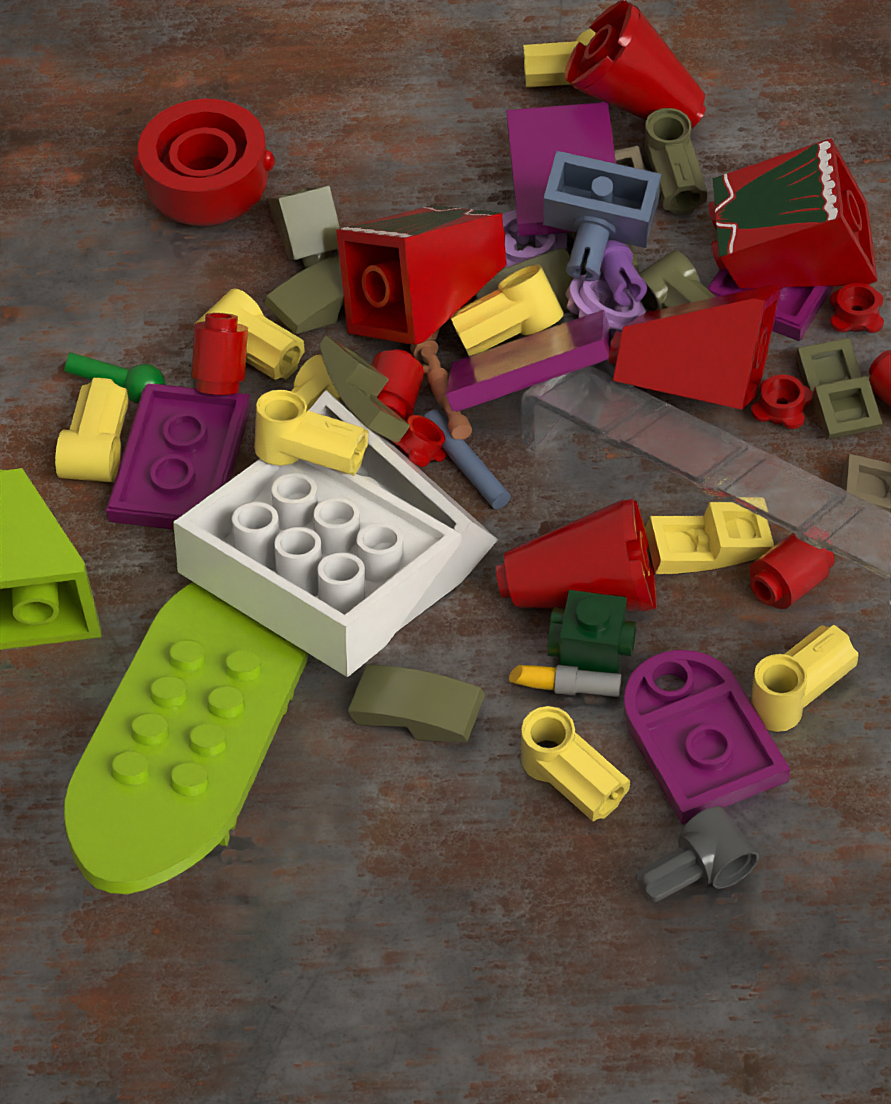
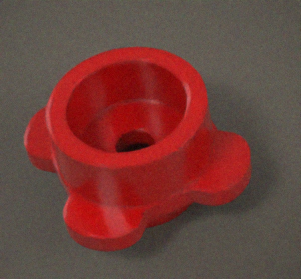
(856, 308)
(782, 401)
(422, 441)

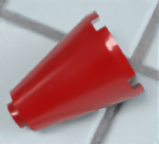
(633, 67)
(591, 555)

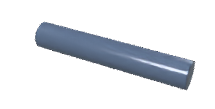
(471, 465)

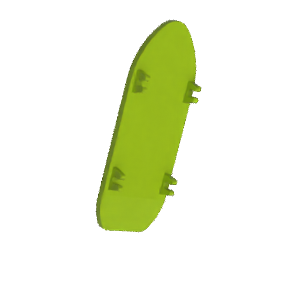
(178, 743)

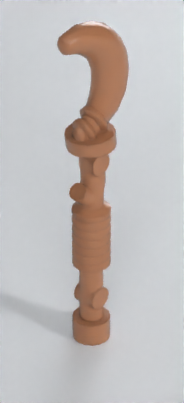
(438, 380)

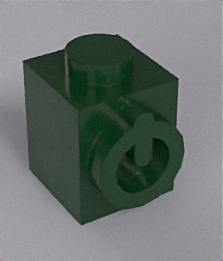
(592, 632)

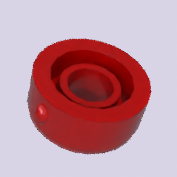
(204, 161)

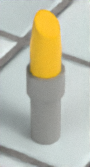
(567, 680)

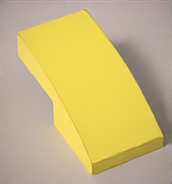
(707, 542)

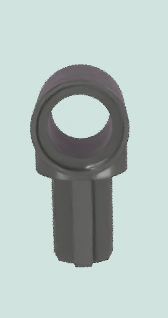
(708, 852)

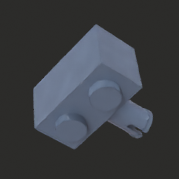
(599, 204)

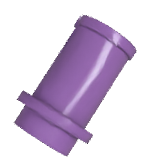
(621, 273)

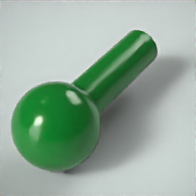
(131, 379)

